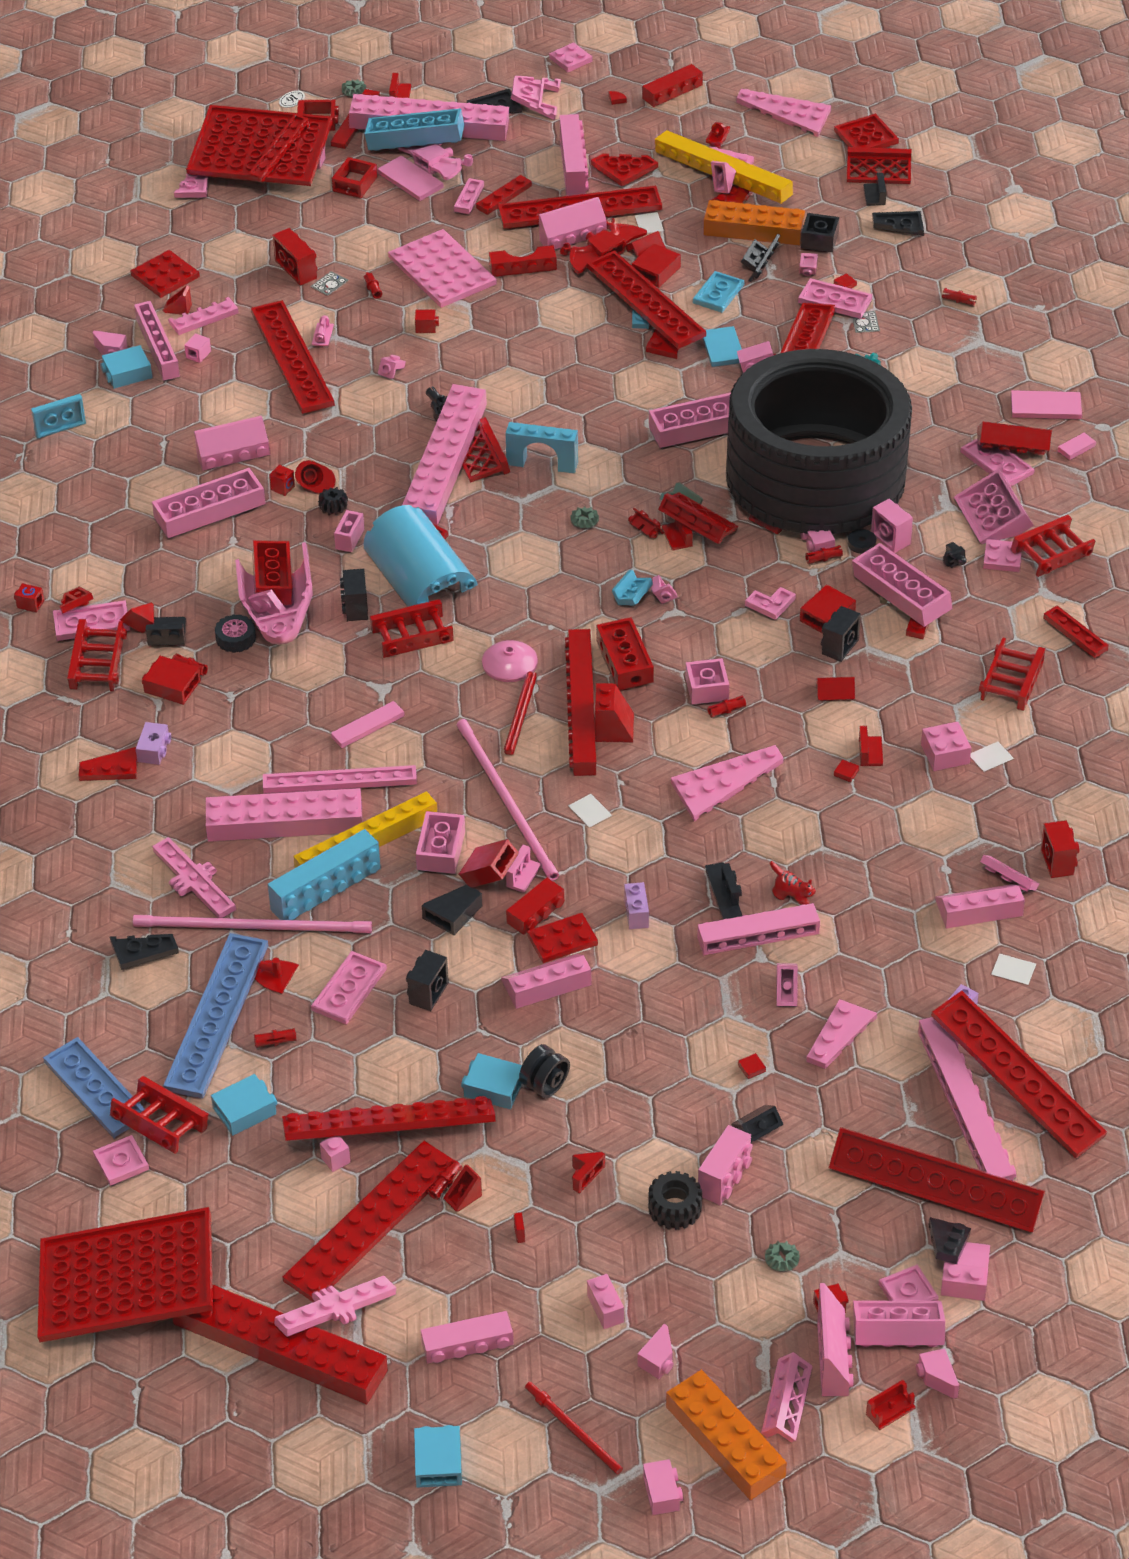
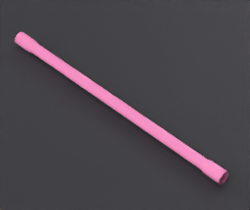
(547, 866)
(150, 921)

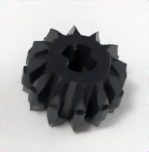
(333, 501)

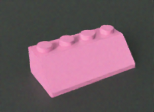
(571, 223)
(231, 443)
(981, 905)
(548, 980)
(899, 1323)

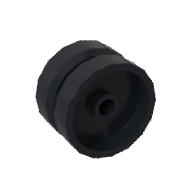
(544, 1071)

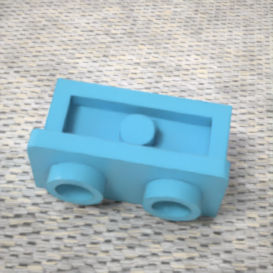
(631, 589)

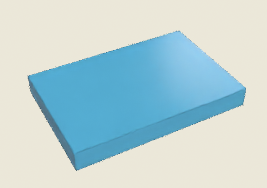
(718, 291)
(722, 346)
(58, 416)

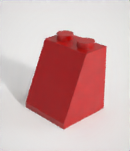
(612, 715)

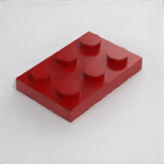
(562, 937)

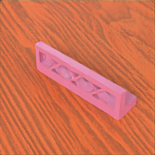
(782, 1393)

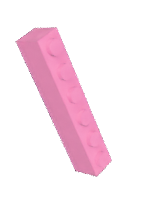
(157, 340)
(758, 929)

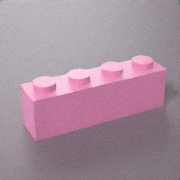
(467, 1337)

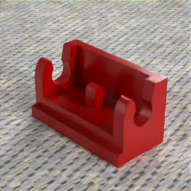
(890, 1405)

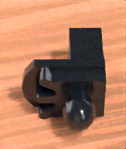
(954, 555)

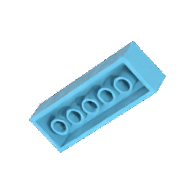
(414, 129)
(324, 876)

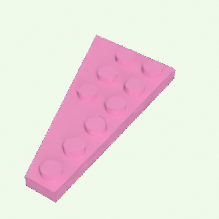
(719, 782)

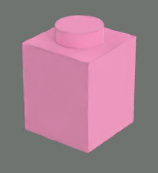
(197, 348)
(335, 1153)

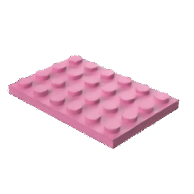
(442, 268)

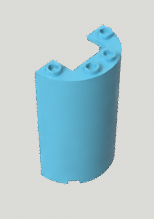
(414, 555)

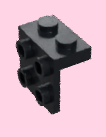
(166, 631)

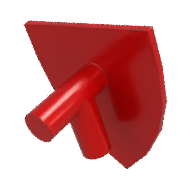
(275, 974)

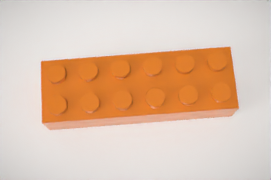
(753, 222)
(726, 1434)

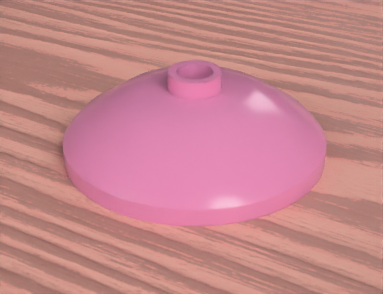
(509, 661)

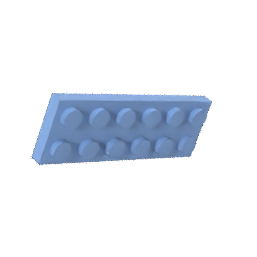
(90, 1082)

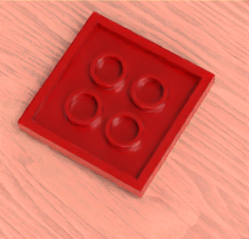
(866, 133)
(165, 273)

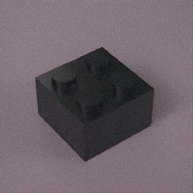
(820, 232)
(354, 595)
(840, 633)
(427, 980)

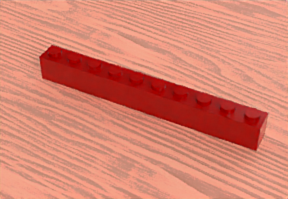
(582, 702)

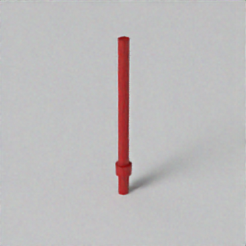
(544, 1399)

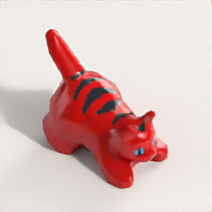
(789, 885)

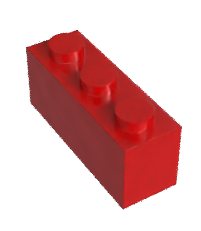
(535, 906)

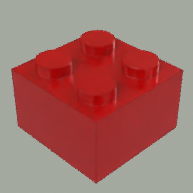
(1059, 849)

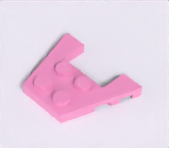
(530, 92)

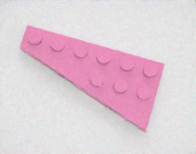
(791, 111)

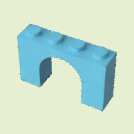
(561, 440)

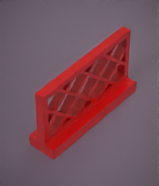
(879, 157)
(491, 447)
(697, 517)

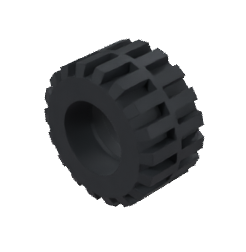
(675, 1186)

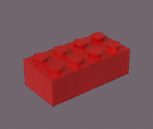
(273, 569)

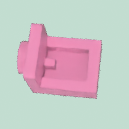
(808, 264)
(389, 365)
(662, 591)

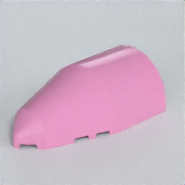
(282, 626)

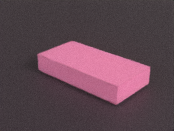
(1076, 446)

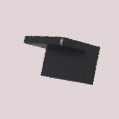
(875, 192)
(759, 1122)

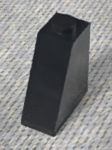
(453, 908)

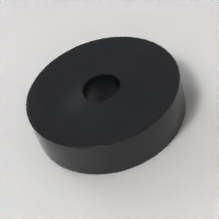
(861, 540)

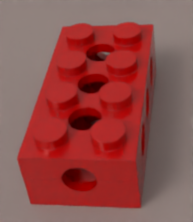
(623, 633)

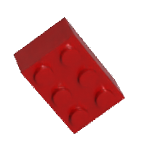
(295, 256)

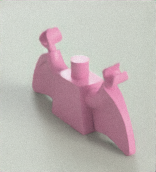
(436, 159)

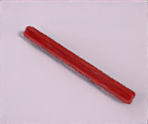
(520, 713)

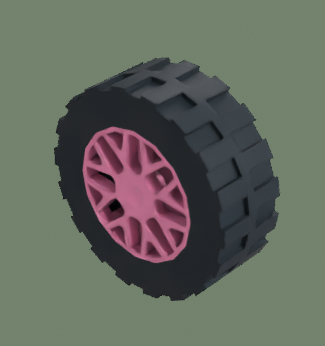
(235, 633)

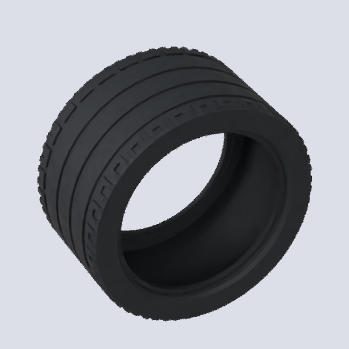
(817, 396)

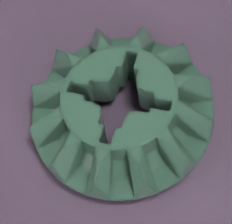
(347, 88)
(582, 521)
(775, 1260)

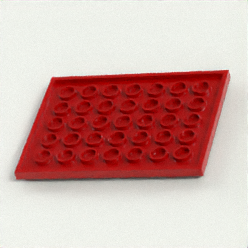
(238, 137)
(125, 1274)

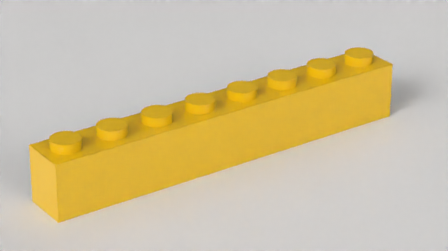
(383, 827)

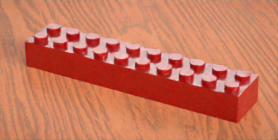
(307, 1354)

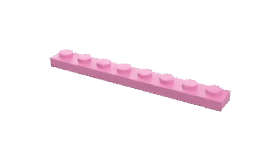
(339, 779)

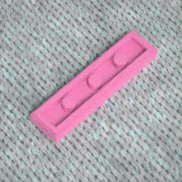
(367, 724)

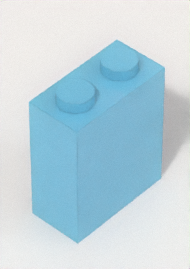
(126, 367)
(492, 1079)
(244, 1104)
(437, 1456)

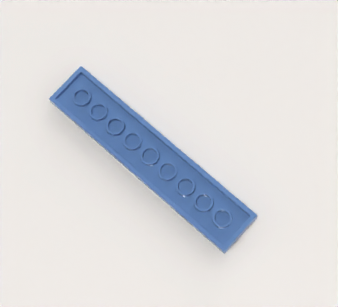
(215, 1016)

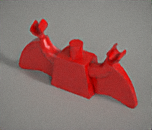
(602, 244)

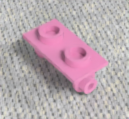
(322, 332)

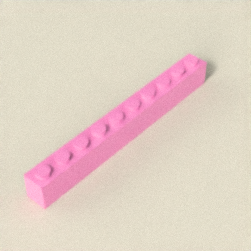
(965, 1100)

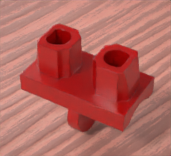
(717, 135)

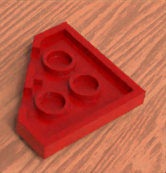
(625, 167)

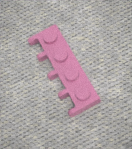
(204, 316)

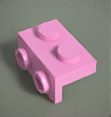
(522, 870)

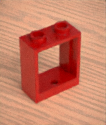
(320, 107)
(357, 188)

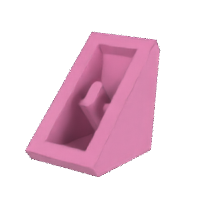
(723, 176)

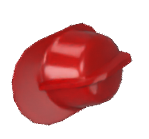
(314, 476)

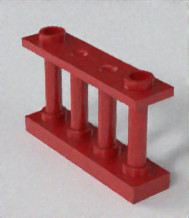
(1051, 531)
(407, 616)
(81, 646)
(1026, 684)
(160, 1099)

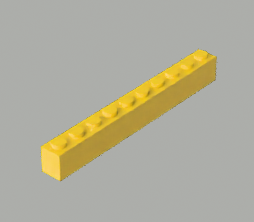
(746, 175)

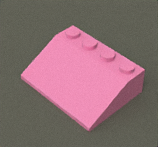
(993, 509)
(833, 1345)

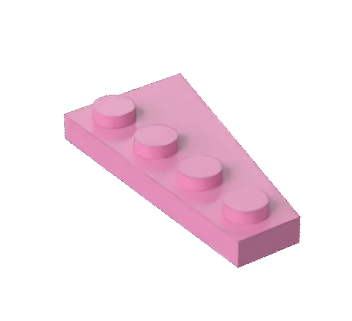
(839, 1031)

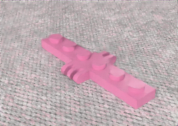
(193, 878)
(335, 1305)

